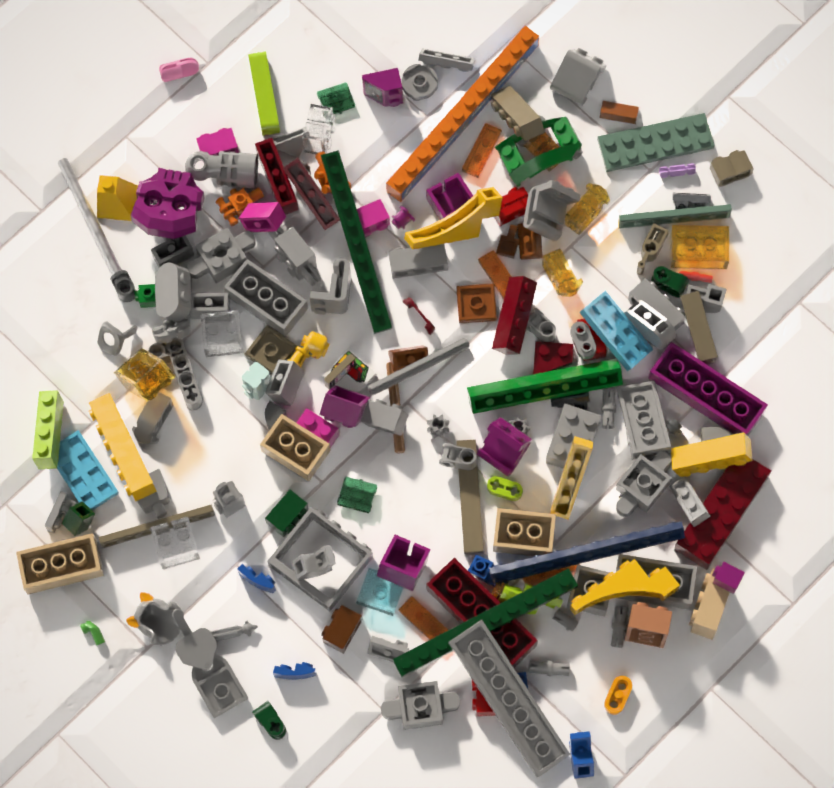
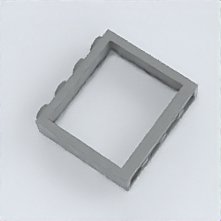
(334, 528)

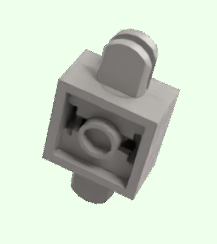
(296, 255)
(224, 262)
(643, 483)
(420, 705)

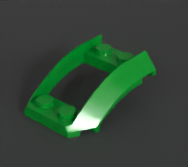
(521, 170)

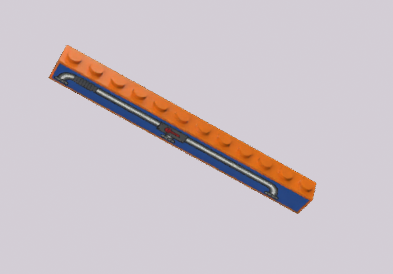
(462, 114)

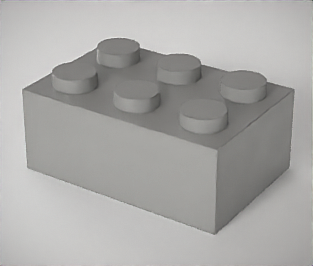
(571, 423)

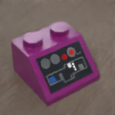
(384, 87)

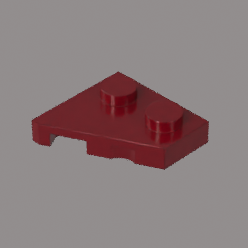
(551, 356)

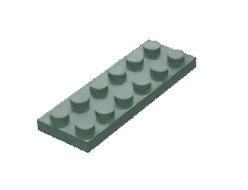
(655, 142)

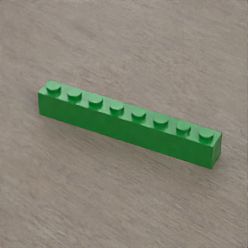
(544, 386)

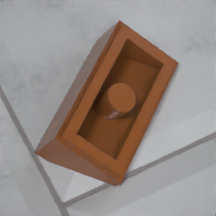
(619, 112)
(529, 243)
(405, 356)

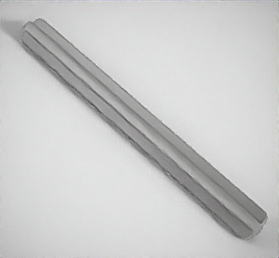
(418, 366)

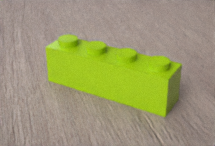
(48, 429)

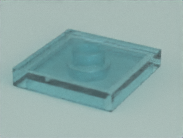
(379, 593)

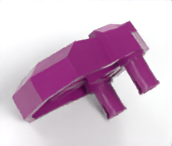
(170, 192)

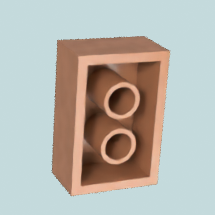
(648, 625)

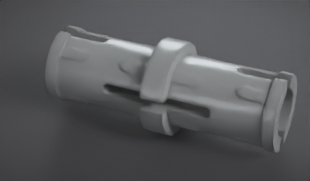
(608, 408)
(619, 626)
(549, 668)

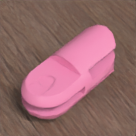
(178, 69)

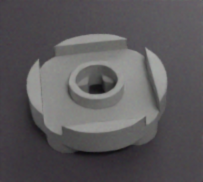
(420, 72)
(171, 329)

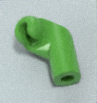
(94, 630)

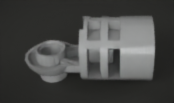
(227, 167)

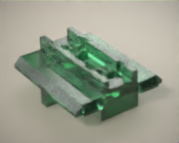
(336, 97)
(357, 494)

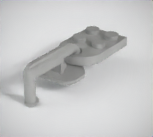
(217, 686)

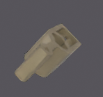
(654, 241)

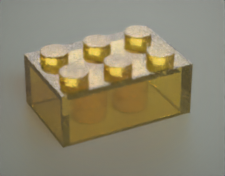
(699, 247)
(144, 375)

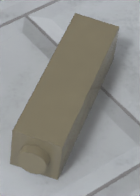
(699, 327)

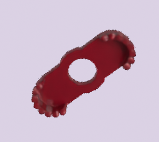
(430, 328)

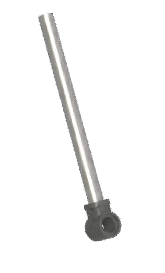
(119, 278)

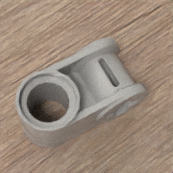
(538, 324)
(456, 457)

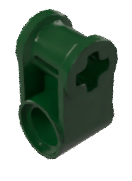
(671, 282)
(268, 719)

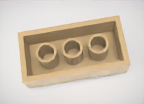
(59, 564)

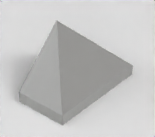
(290, 143)

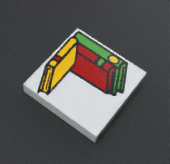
(357, 377)

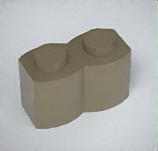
(731, 168)

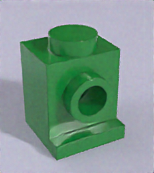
(146, 300)

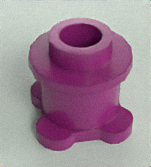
(402, 218)

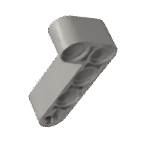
(181, 373)

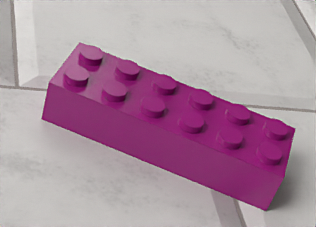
(707, 390)

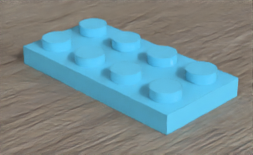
(616, 331)
(84, 472)

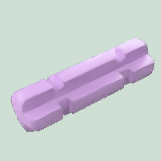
(677, 170)

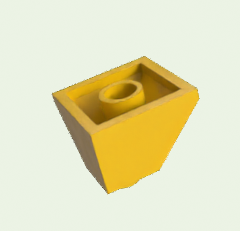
(115, 198)

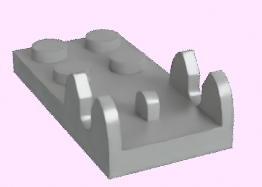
(643, 419)

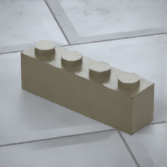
(517, 113)

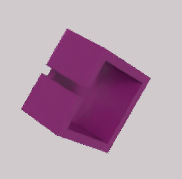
(450, 200)
(343, 406)
(400, 567)

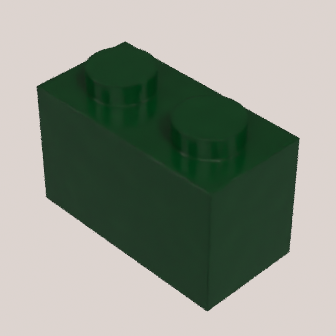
(287, 513)

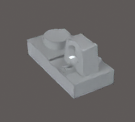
(61, 506)
(385, 649)

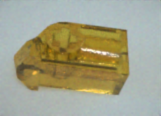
(587, 209)
(561, 274)

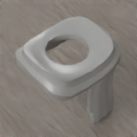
(118, 336)

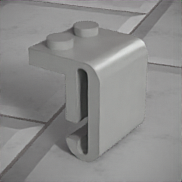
(577, 75)
(548, 207)
(329, 302)

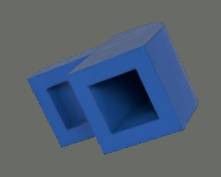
(581, 755)

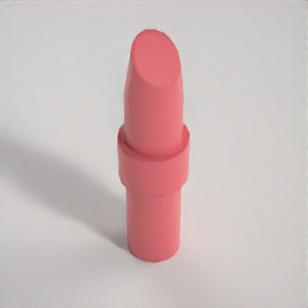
(695, 276)

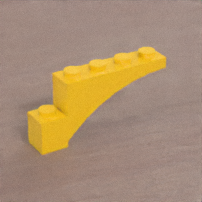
(461, 224)
(627, 581)

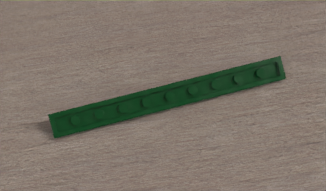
(356, 242)
(492, 618)

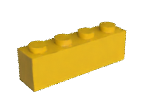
(711, 454)
(571, 477)

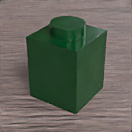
(78, 518)

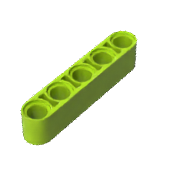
(264, 93)

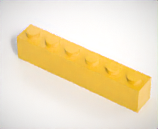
(122, 446)

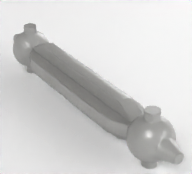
(233, 631)

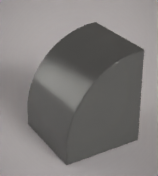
(272, 413)

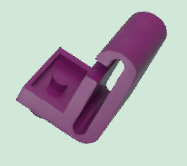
(504, 446)

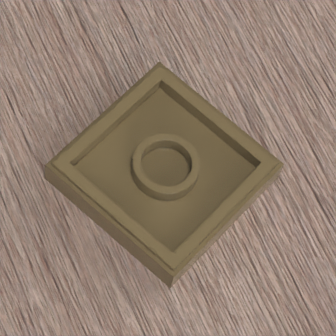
(269, 348)

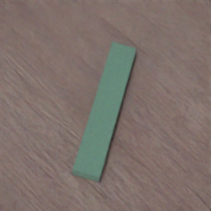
(674, 216)

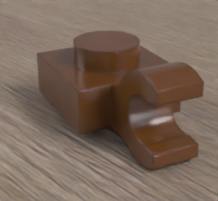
(508, 244)

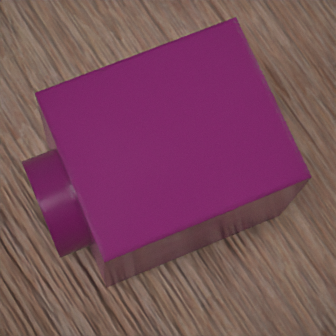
(727, 577)

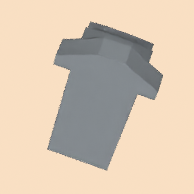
(152, 419)

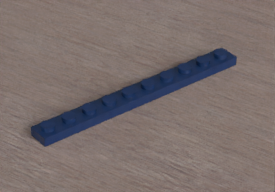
(587, 553)

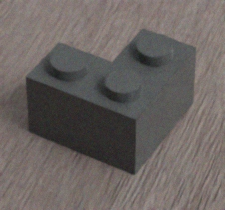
(172, 251)

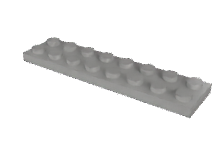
(509, 698)

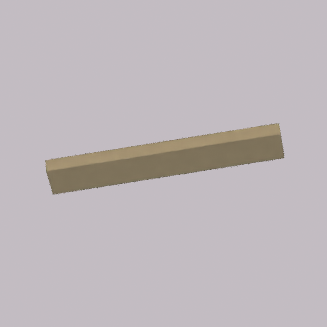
(470, 504)
(144, 529)

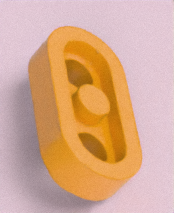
(617, 695)

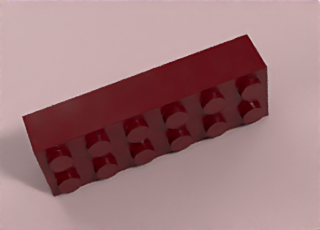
(726, 507)
(466, 598)

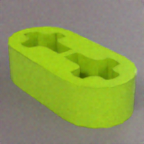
(506, 484)

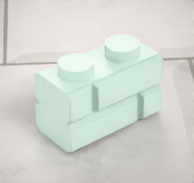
(255, 381)

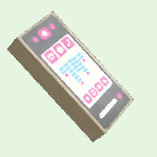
(339, 371)

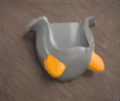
(155, 619)

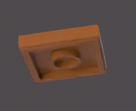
(476, 303)

